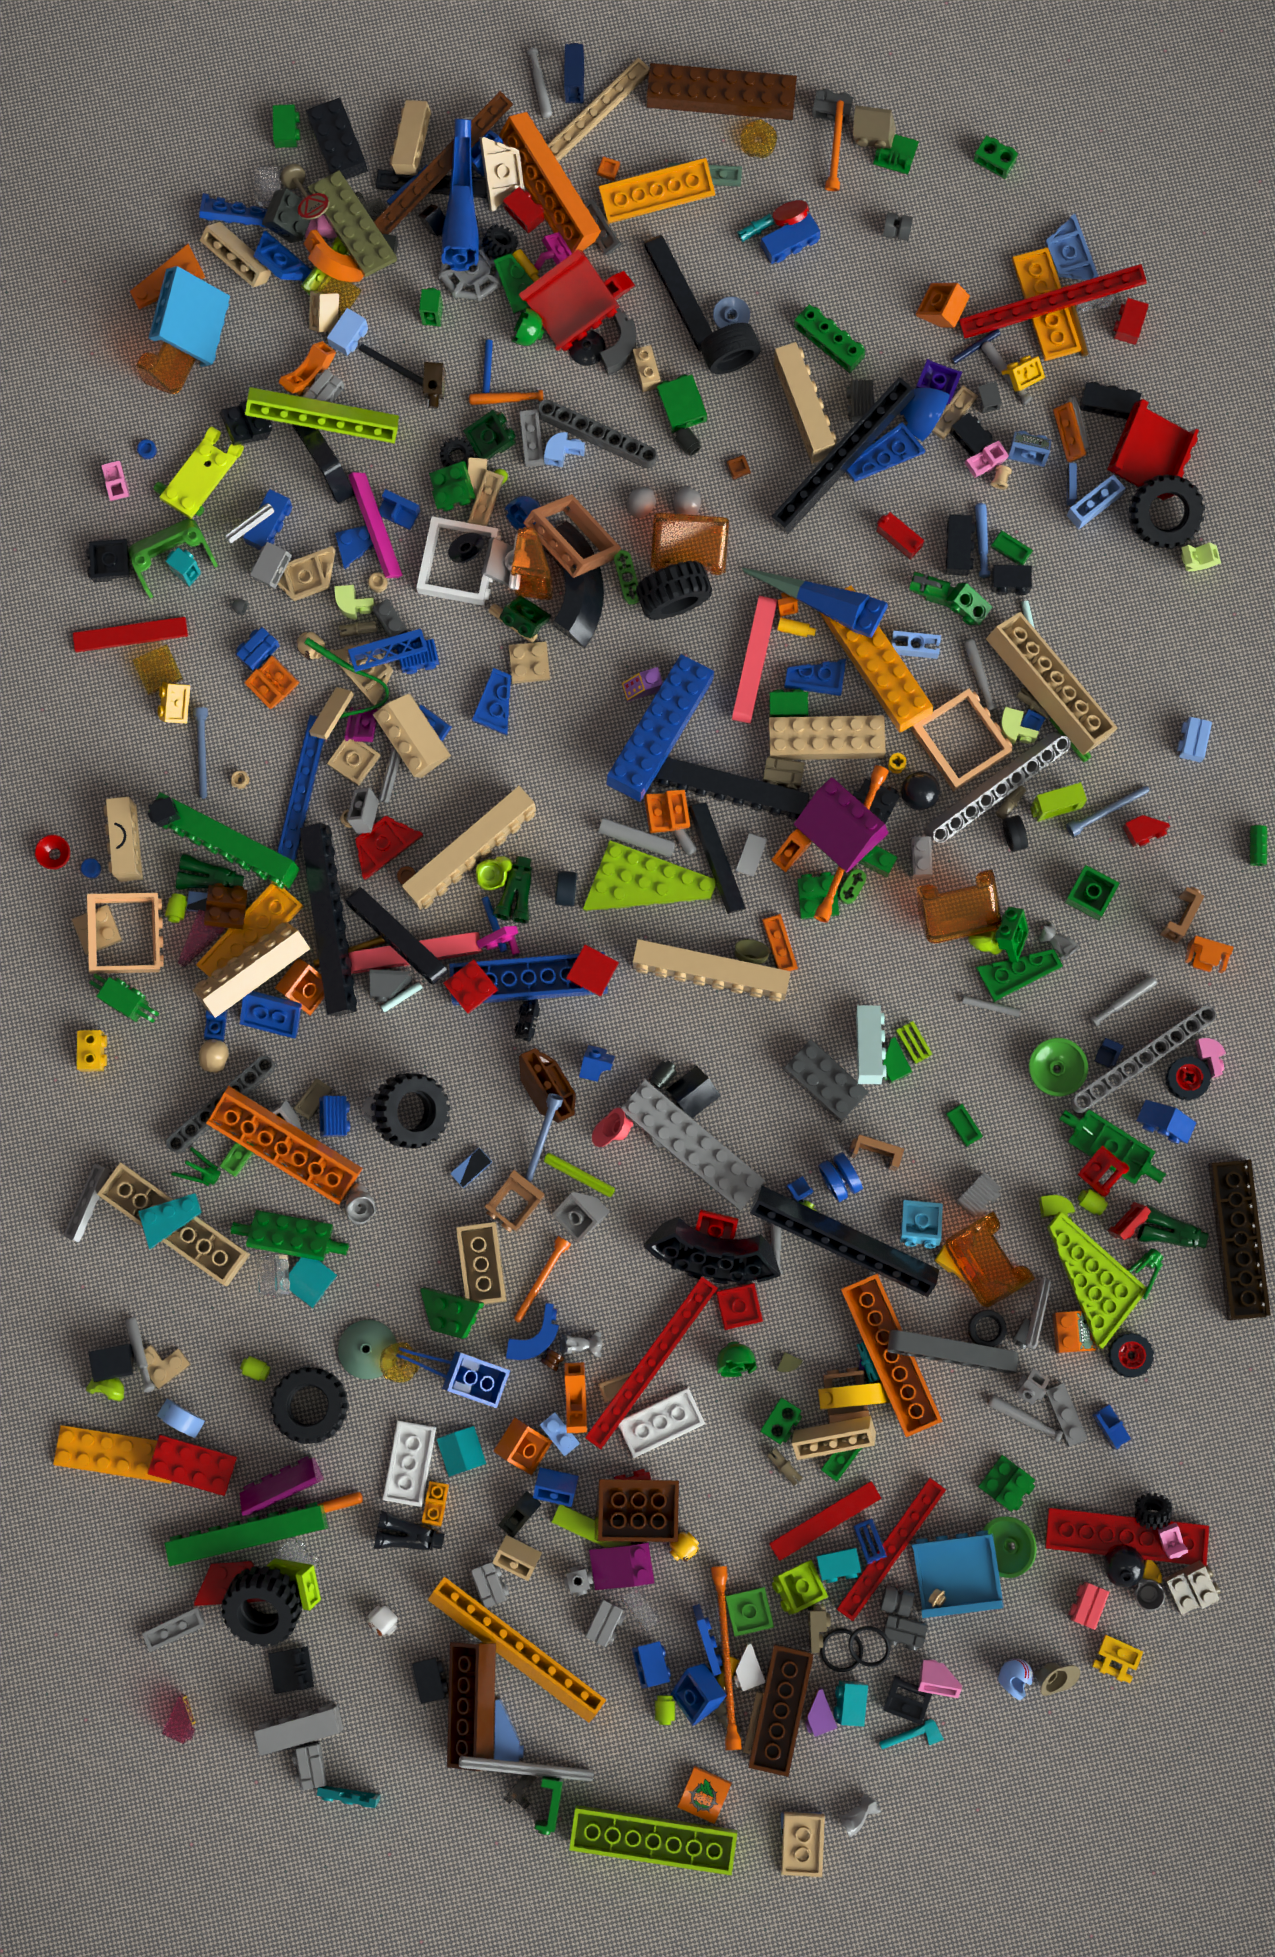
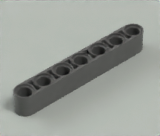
(592, 426)
(196, 1119)
(952, 1351)

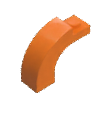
(329, 261)
(317, 361)
(575, 1398)

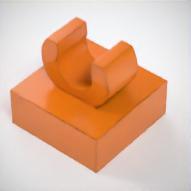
(787, 605)

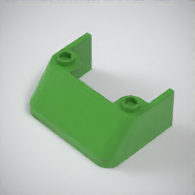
(166, 539)

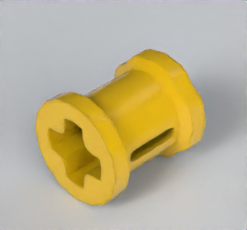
(901, 760)

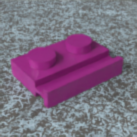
(361, 726)

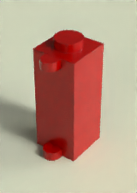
(899, 535)

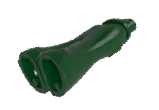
(215, 874)
(517, 881)
(1181, 1233)

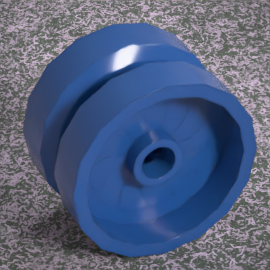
(837, 1178)

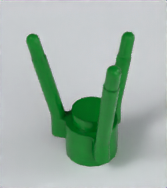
(209, 1174)
(1150, 1259)

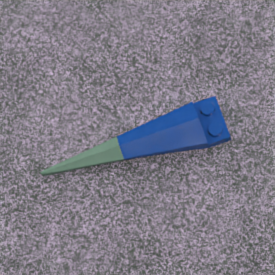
(849, 608)

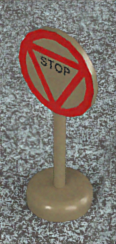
(312, 205)

